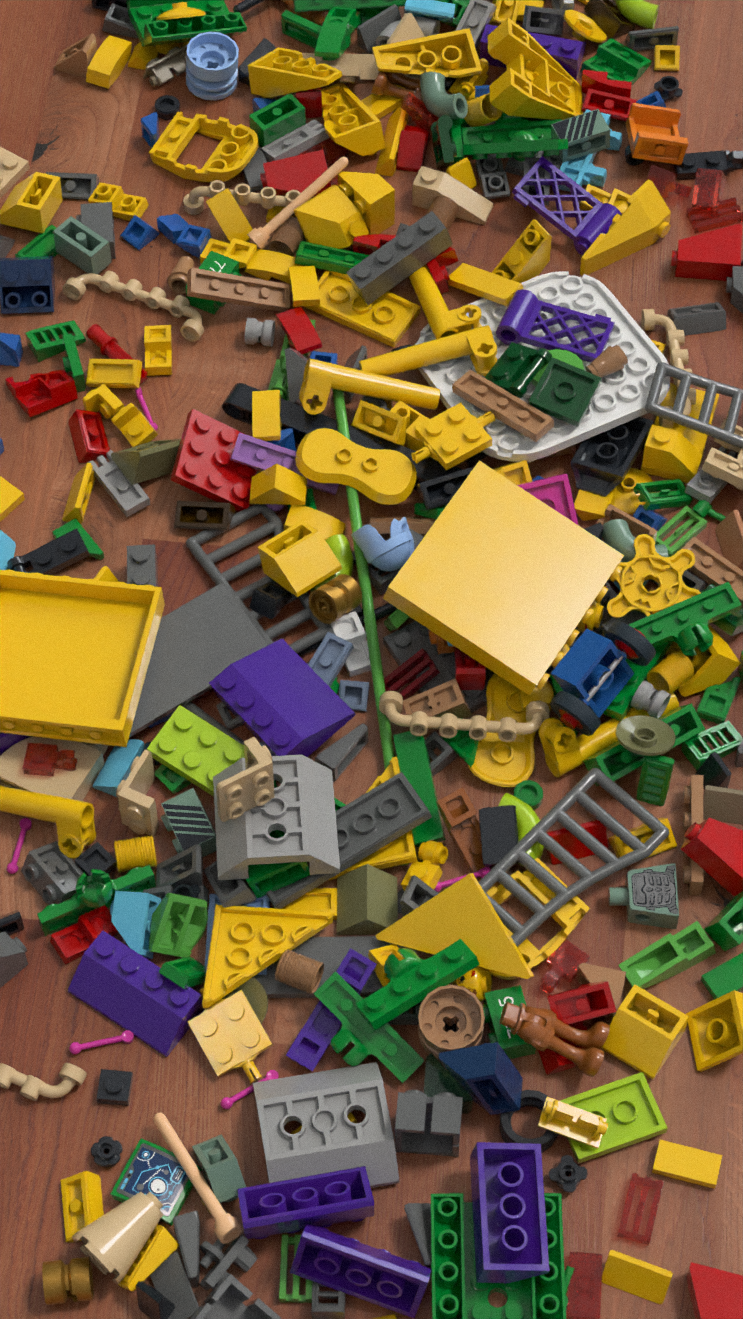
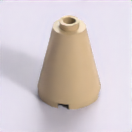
(120, 1234)

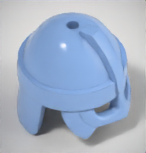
(387, 554)

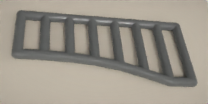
(700, 424)
(207, 562)
(587, 878)

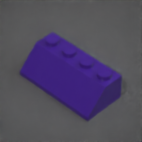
(565, 51)
(134, 993)
(304, 1200)
(508, 1212)
(360, 1270)

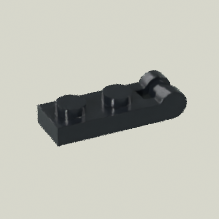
(53, 555)

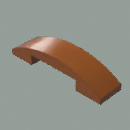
(464, 829)

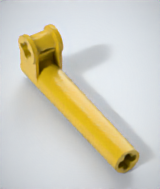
(439, 317)
(476, 343)
(322, 376)
(567, 752)
(71, 816)

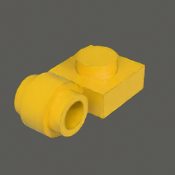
(428, 871)

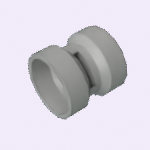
(259, 332)
(650, 700)

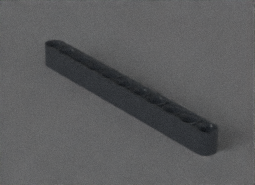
(239, 406)

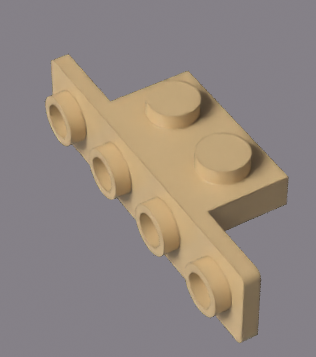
(352, 66)

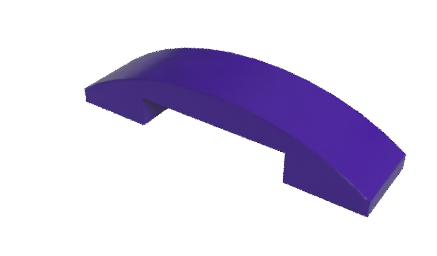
(322, 1023)

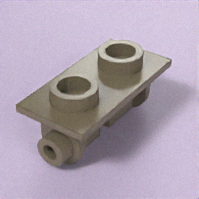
(160, 69)

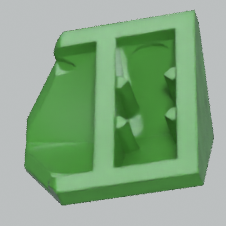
(177, 925)

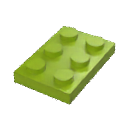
(195, 748)
(629, 1113)

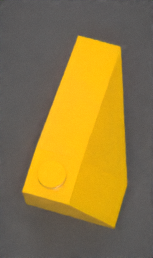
(443, 53)
(288, 72)
(350, 121)
(632, 231)
(710, 666)

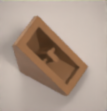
(78, 56)
(591, 973)

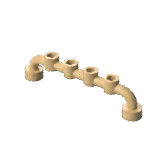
(267, 197)
(191, 329)
(678, 357)
(448, 724)
(33, 1086)

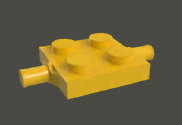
(453, 436)
(231, 1035)

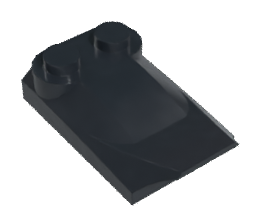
(607, 457)

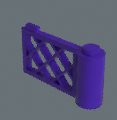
(587, 230)
(525, 310)

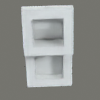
(351, 630)

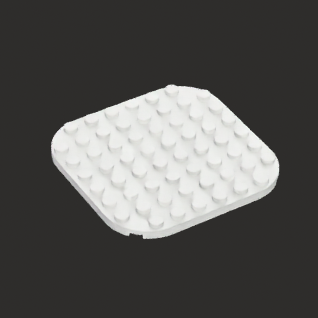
(617, 400)

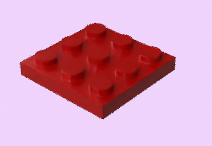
(205, 462)

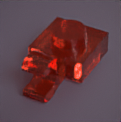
(665, 182)
(45, 758)
(563, 964)

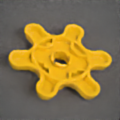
(650, 565)

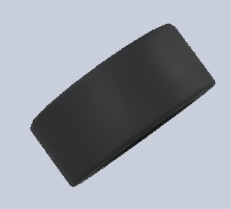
(533, 1099)

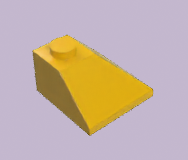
(331, 219)
(717, 1030)

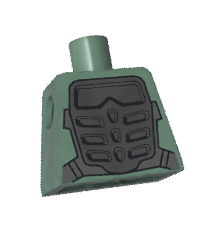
(649, 896)

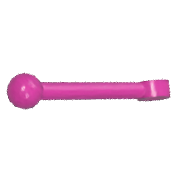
(139, 395)
(25, 825)
(481, 873)
(126, 1037)
(226, 1102)

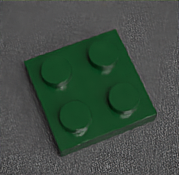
(565, 392)

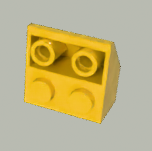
(372, 197)
(32, 203)
(298, 558)
(645, 1031)

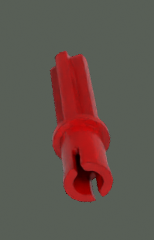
(109, 346)

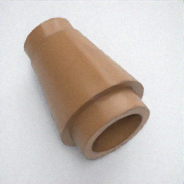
(178, 277)
(608, 362)

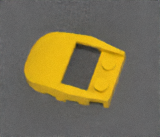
(228, 159)
(567, 917)

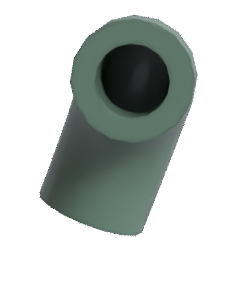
(438, 101)
(618, 536)

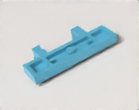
(582, 170)

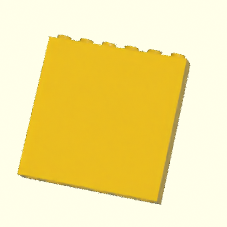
(504, 578)
(74, 655)

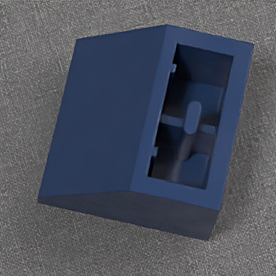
(27, 284)
(486, 1076)

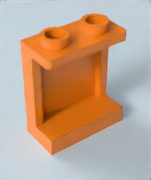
(655, 134)

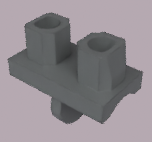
(236, 1253)

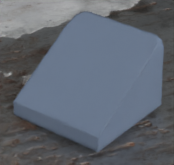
(354, 694)

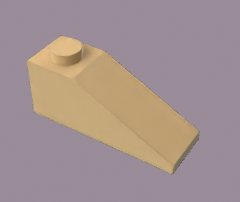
(434, 183)

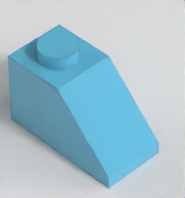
(132, 918)

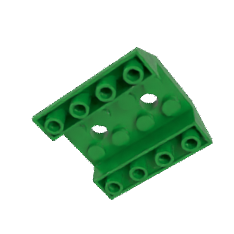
(160, 32)
(454, 1268)

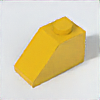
(671, 452)

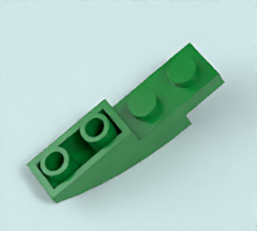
(336, 32)

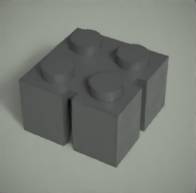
(428, 1123)
(226, 1303)

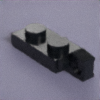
(713, 160)

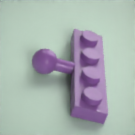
(263, 455)

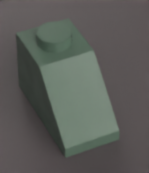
(220, 1168)

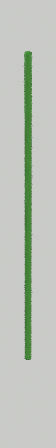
(367, 600)

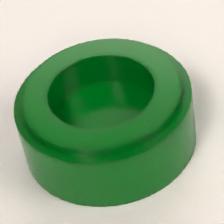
(530, 793)

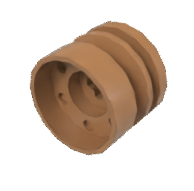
(450, 1006)

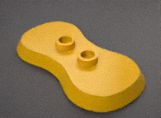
(377, 473)
(499, 761)

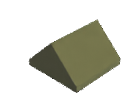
(147, 460)
(366, 901)

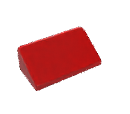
(614, 105)
(88, 435)
(573, 845)

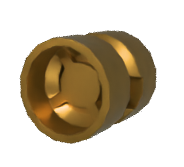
(335, 598)
(67, 1280)

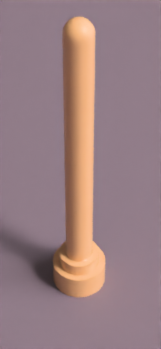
(262, 235)
(226, 1226)

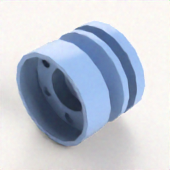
(212, 65)

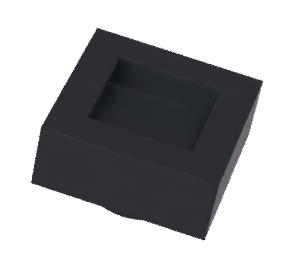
(96, 858)
(114, 1087)

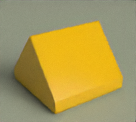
(141, 56)

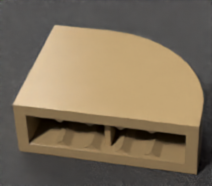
(64, 783)

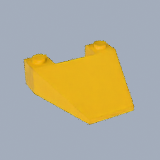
(533, 80)

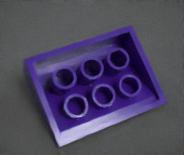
(281, 700)

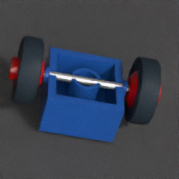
(596, 673)

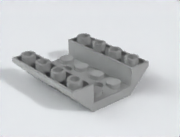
(300, 809)
(327, 1136)

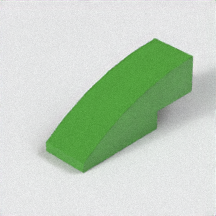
(668, 956)

